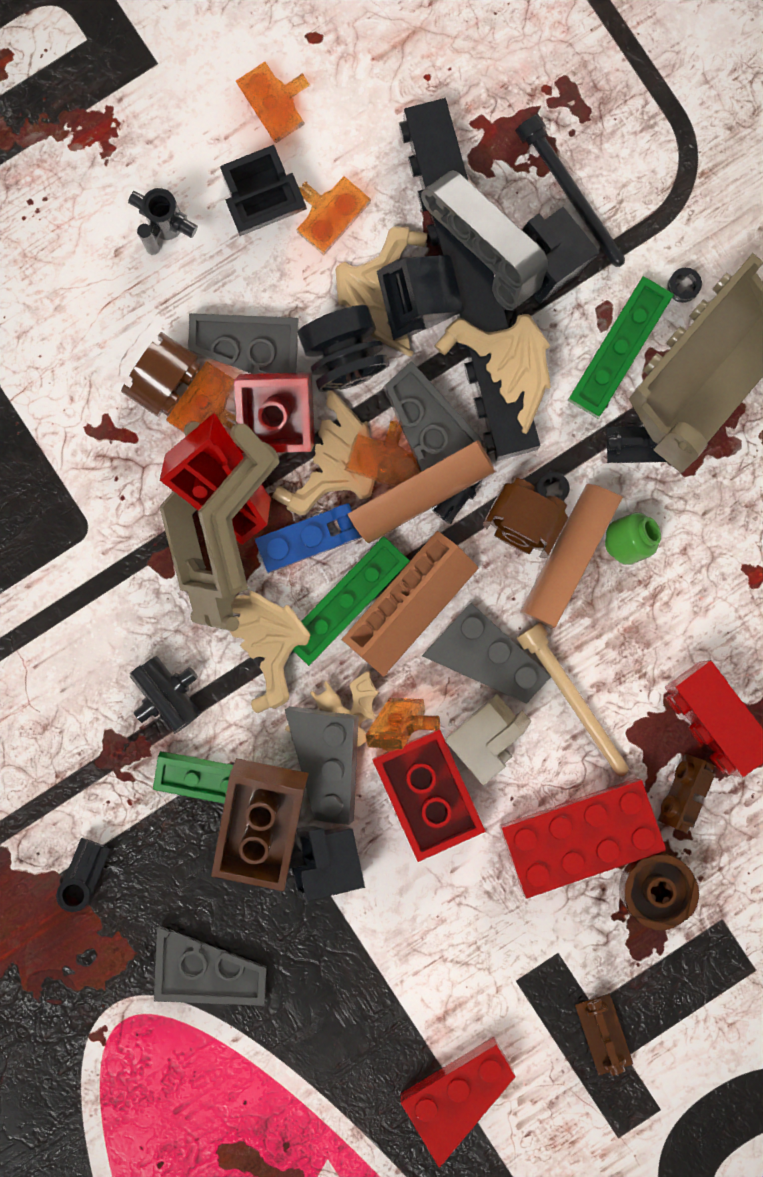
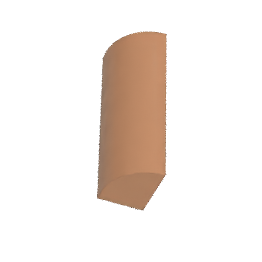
(422, 492)
(571, 555)
(410, 603)

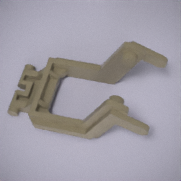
(215, 590)

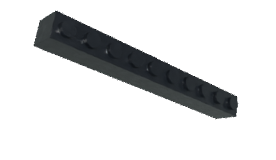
(434, 154)

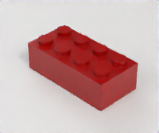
(582, 837)

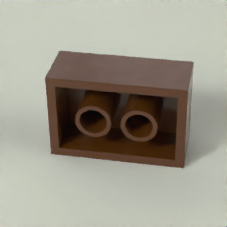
(259, 824)

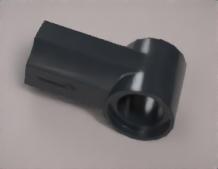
(83, 871)

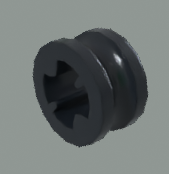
(682, 274)
(563, 486)

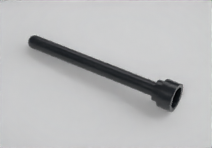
(534, 134)

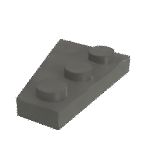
(246, 342)
(427, 418)
(487, 655)
(328, 752)
(204, 974)

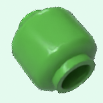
(632, 538)

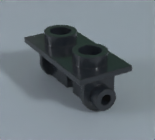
(630, 445)

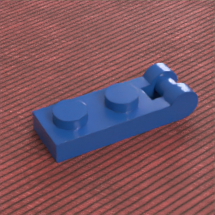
(306, 539)

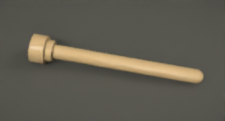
(536, 642)

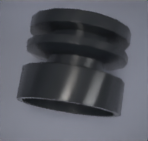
(340, 341)

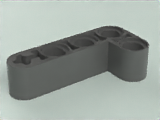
(490, 236)

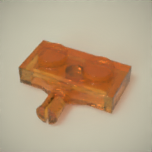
(273, 100)
(331, 213)
(204, 397)
(382, 459)
(397, 722)

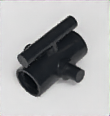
(165, 227)
(165, 694)

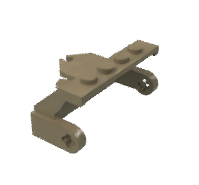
(705, 370)

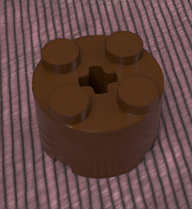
(161, 374)
(526, 518)
(669, 908)

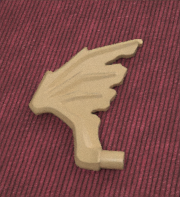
(361, 284)
(515, 359)
(332, 460)
(271, 634)

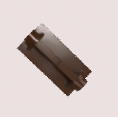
(691, 777)
(604, 1035)

